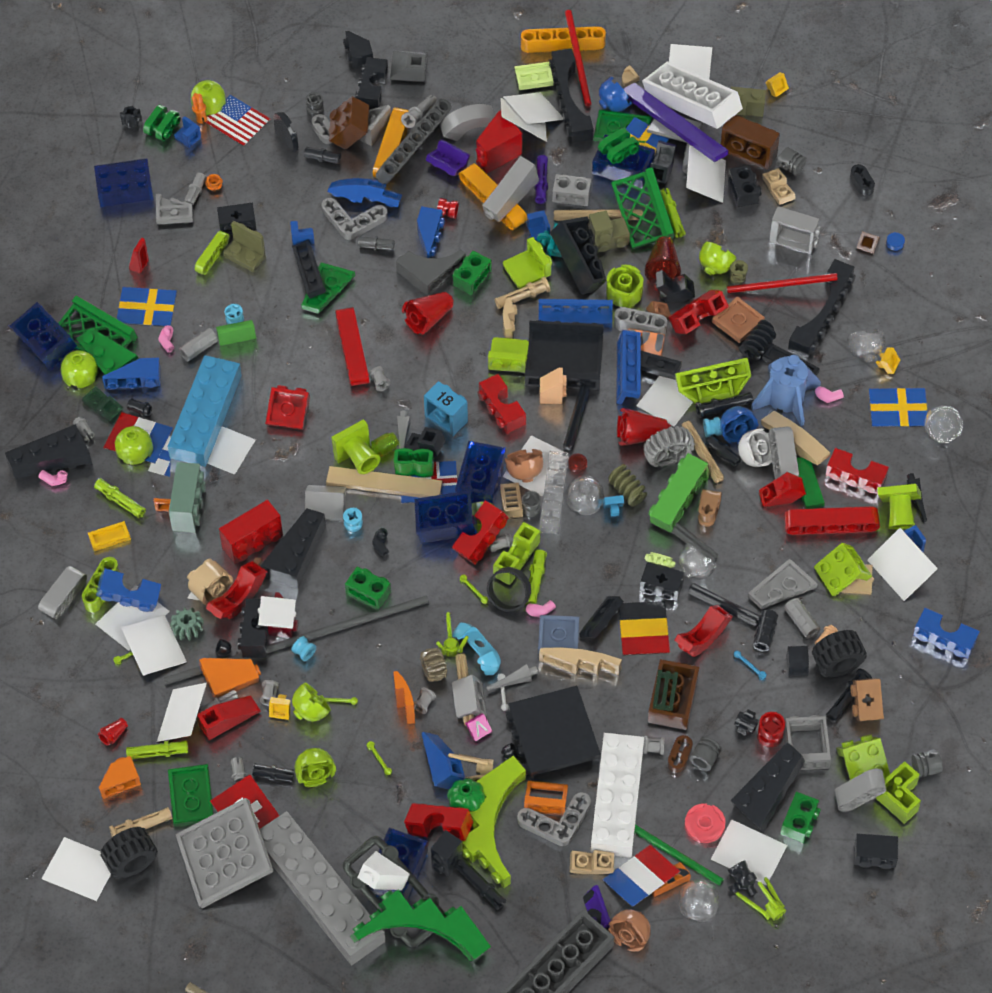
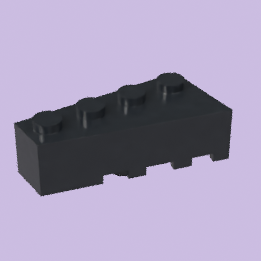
(49, 453)
(293, 553)

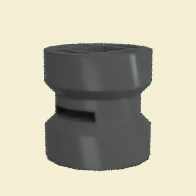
(314, 103)
(531, 503)

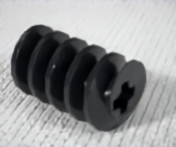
(758, 340)

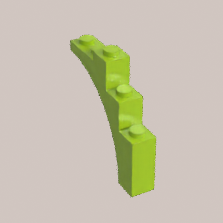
(481, 841)

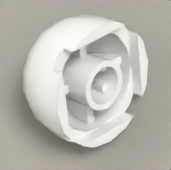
(755, 448)

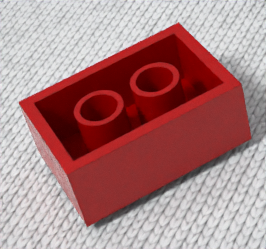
(251, 532)

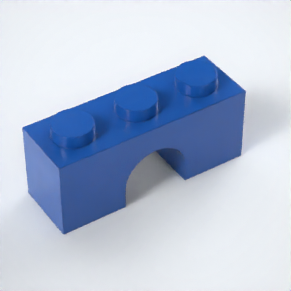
(112, 589)
(959, 642)

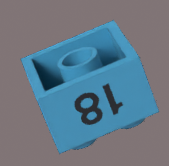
(446, 408)

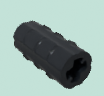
(765, 630)

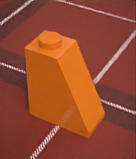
(228, 674)

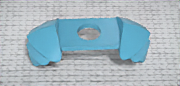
(489, 657)

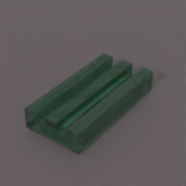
(667, 676)

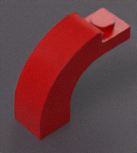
(244, 587)
(704, 632)

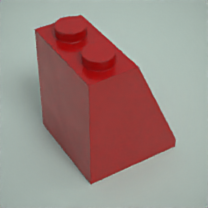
(498, 144)

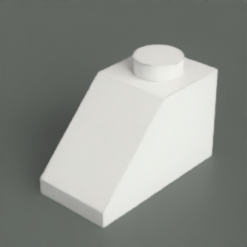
(382, 873)

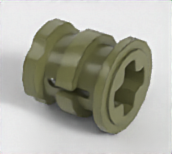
(738, 272)

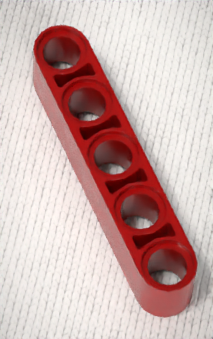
(352, 346)
(831, 520)

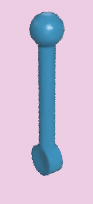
(761, 674)

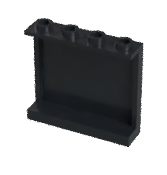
(566, 346)
(552, 731)

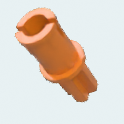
(199, 108)

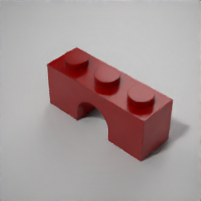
(706, 305)
(507, 415)
(869, 479)
(474, 546)
(424, 817)

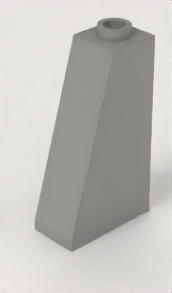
(511, 189)

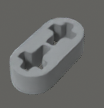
(320, 130)

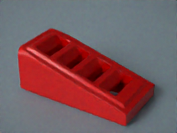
(139, 257)

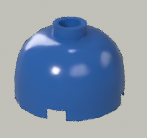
(613, 96)
(737, 422)

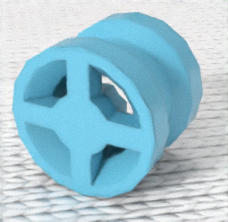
(236, 311)
(711, 427)
(354, 524)
(303, 648)

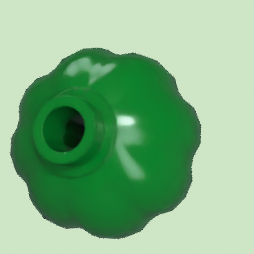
(466, 794)

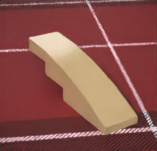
(805, 444)
(573, 659)

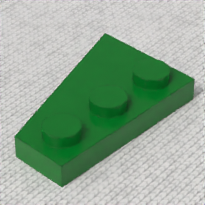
(334, 281)
(107, 353)

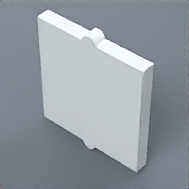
(276, 612)

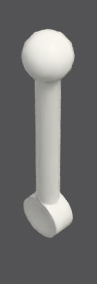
(504, 706)

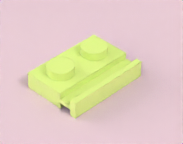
(534, 76)

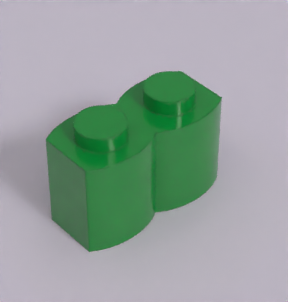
(414, 462)

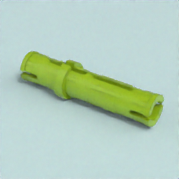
(674, 218)
(124, 501)
(536, 571)
(164, 749)

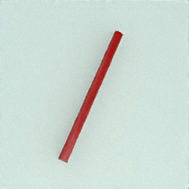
(578, 59)
(782, 283)

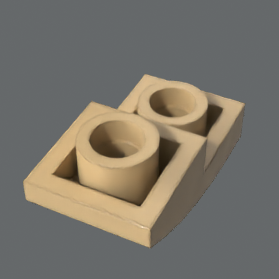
(778, 186)
(509, 313)
(591, 863)

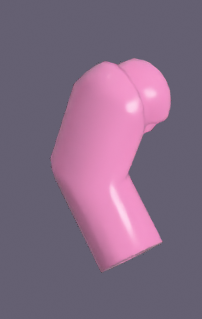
(828, 396)
(53, 480)
(536, 610)

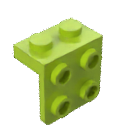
(528, 265)
(508, 355)
(864, 756)

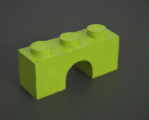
(523, 545)

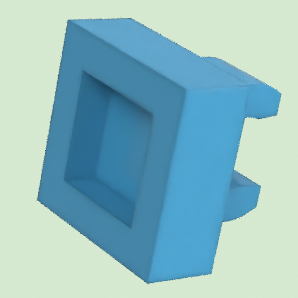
(613, 503)

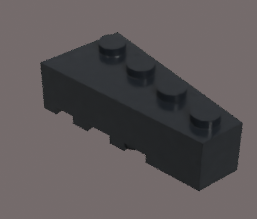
(579, 253)
(769, 786)

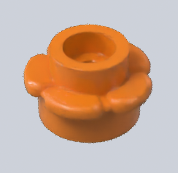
(213, 178)

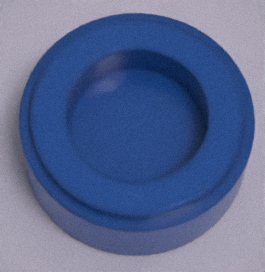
(895, 241)

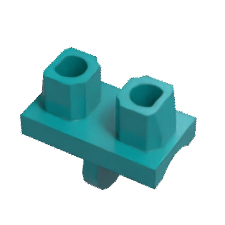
(546, 239)

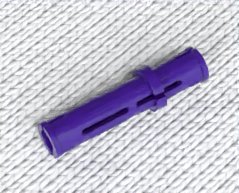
(542, 186)

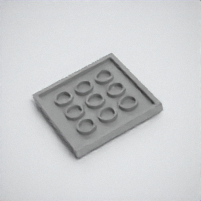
(224, 853)

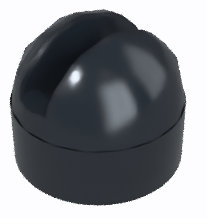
(223, 647)
(509, 751)

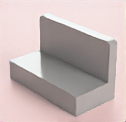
(469, 696)

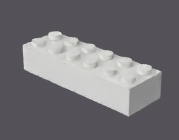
(693, 94)
(617, 794)

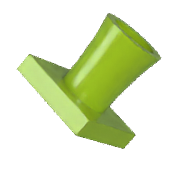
(355, 444)
(900, 504)

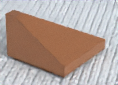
(659, 308)

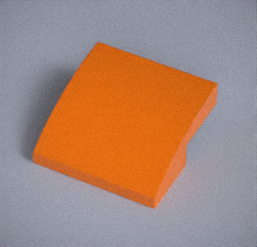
(404, 697)

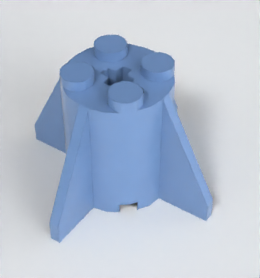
(787, 386)

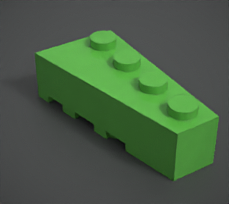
(679, 492)

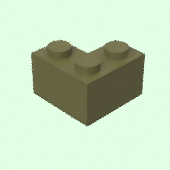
(751, 100)
(608, 233)

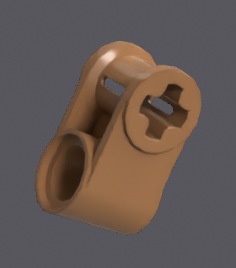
(708, 507)

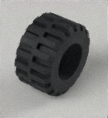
(839, 653)
(128, 852)

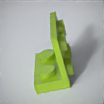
(841, 568)

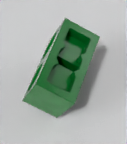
(475, 269)
(365, 591)
(800, 817)

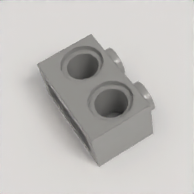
(571, 190)

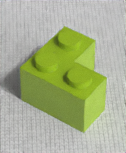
(898, 793)

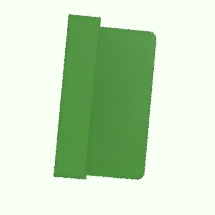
(236, 332)

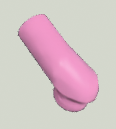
(165, 337)

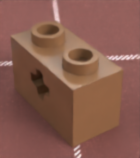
(874, 707)

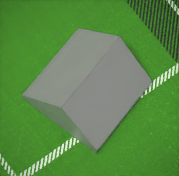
(377, 124)
(326, 500)

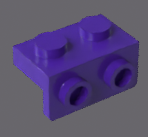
(448, 158)

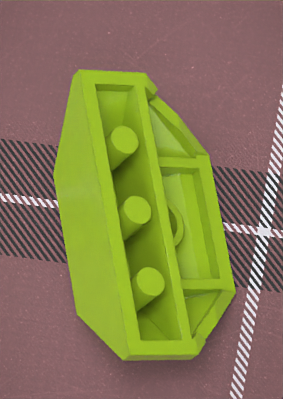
(714, 381)

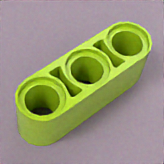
(91, 588)

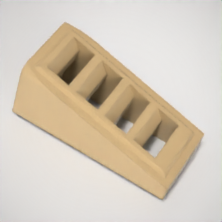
(511, 512)

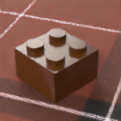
(348, 122)

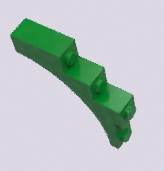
(455, 927)

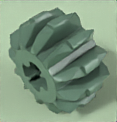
(180, 626)

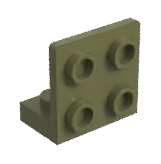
(246, 248)

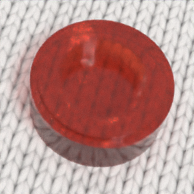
(577, 463)

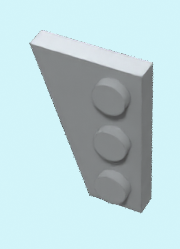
(781, 585)

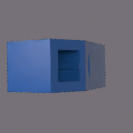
(428, 228)
(139, 373)
(443, 768)

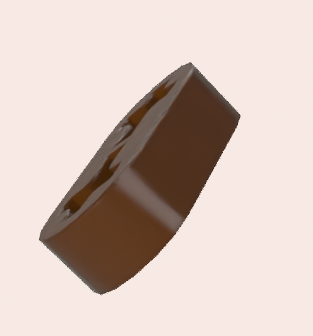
(684, 756)

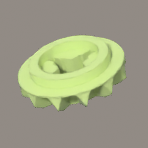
(659, 559)

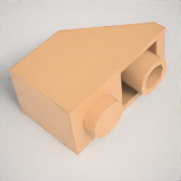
(553, 387)

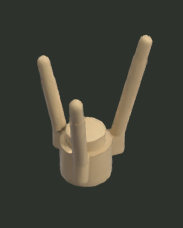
(483, 765)

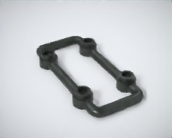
(390, 853)

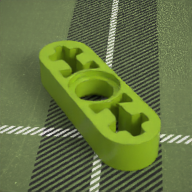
(212, 252)

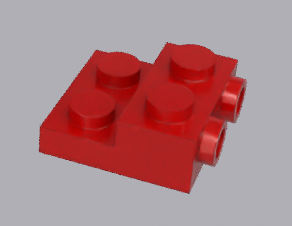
(287, 407)

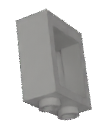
(792, 238)
(814, 722)

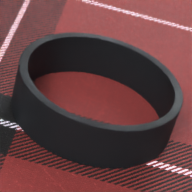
(496, 602)

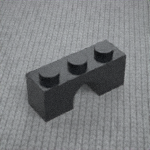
(374, 72)
(252, 641)

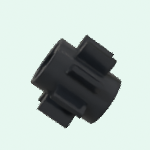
(130, 116)
(746, 722)

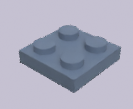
(558, 632)

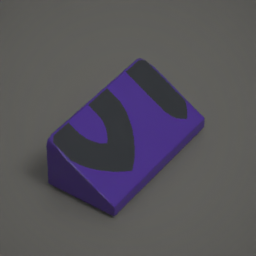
(596, 906)

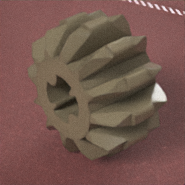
(433, 664)

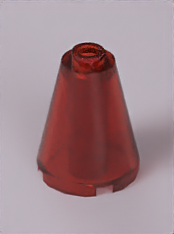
(663, 258)

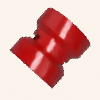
(448, 208)

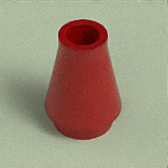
(112, 731)

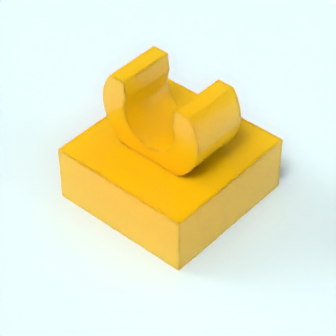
(777, 84)
(889, 360)
(279, 707)

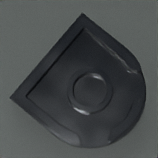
(283, 128)

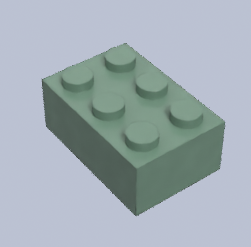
(186, 497)

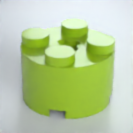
(624, 286)

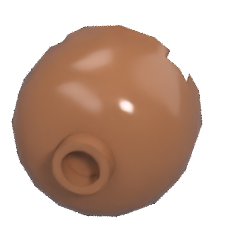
(524, 465)
(631, 929)

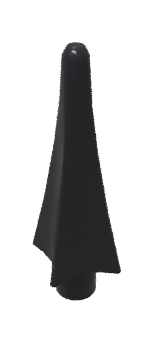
(919, 502)

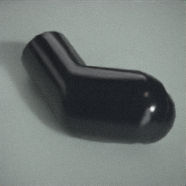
(379, 541)

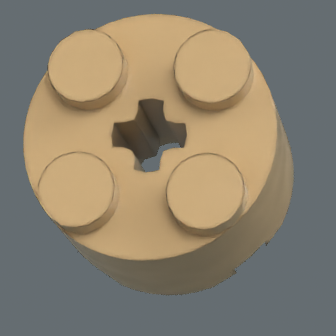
(209, 581)

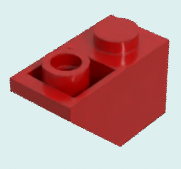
(782, 490)

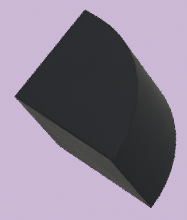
(797, 661)

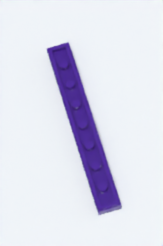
(675, 123)

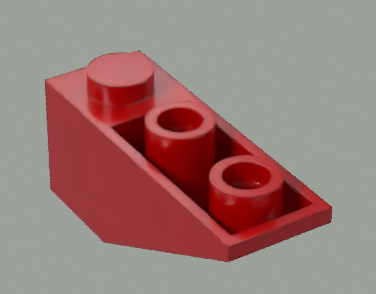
(226, 715)

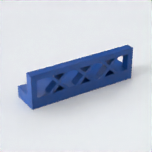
(575, 312)
(628, 365)

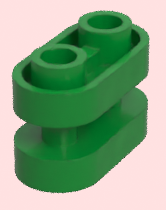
(161, 123)
(618, 146)

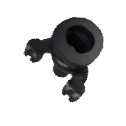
(744, 878)

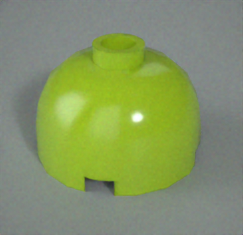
(212, 95)
(715, 259)
(79, 369)
(133, 445)
(309, 704)
(314, 767)

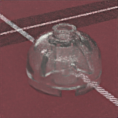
(866, 345)
(943, 424)
(585, 495)
(695, 563)
(699, 900)

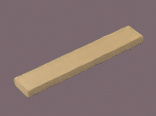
(383, 482)

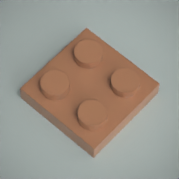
(737, 319)

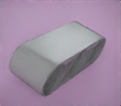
(640, 320)
(783, 451)
(62, 592)
(860, 790)

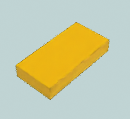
(109, 536)

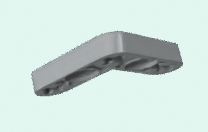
(348, 223)
(556, 827)

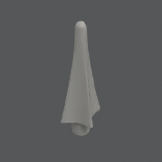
(403, 426)
(520, 676)

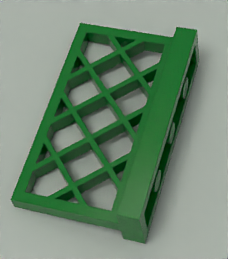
(656, 200)
(99, 317)

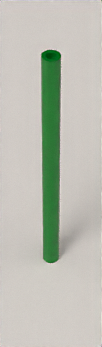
(678, 855)

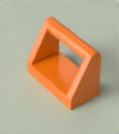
(546, 805)

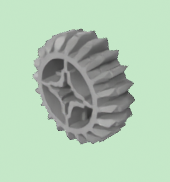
(668, 446)

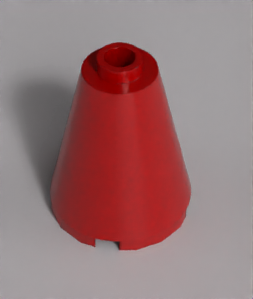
(426, 311)
(637, 427)

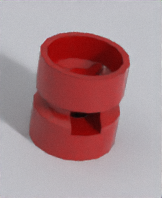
(771, 729)

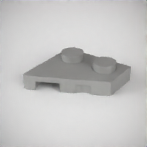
(172, 211)

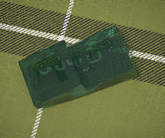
(101, 404)

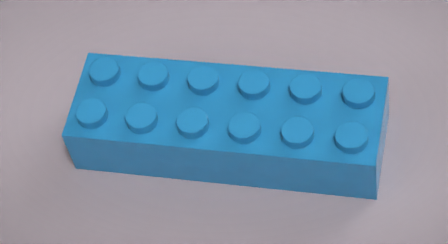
(204, 410)

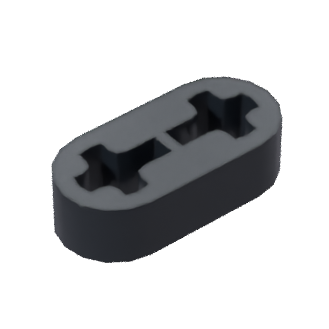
(865, 178)

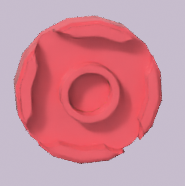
(705, 823)

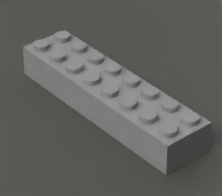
(318, 887)

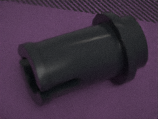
(143, 408)

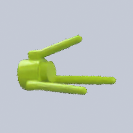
(451, 645)
(774, 907)

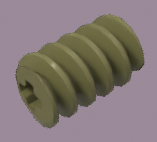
(627, 485)

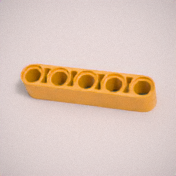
(559, 38)
(393, 136)
(482, 186)

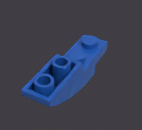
(357, 188)

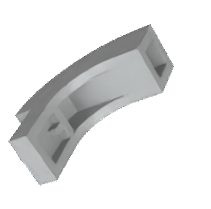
(465, 119)

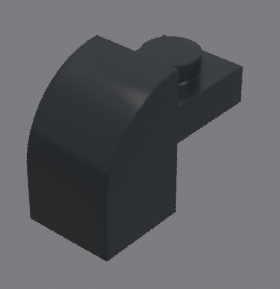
(663, 161)
(674, 289)
(428, 439)

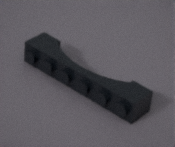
(579, 125)
(805, 338)

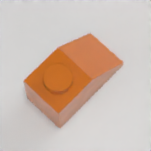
(119, 777)

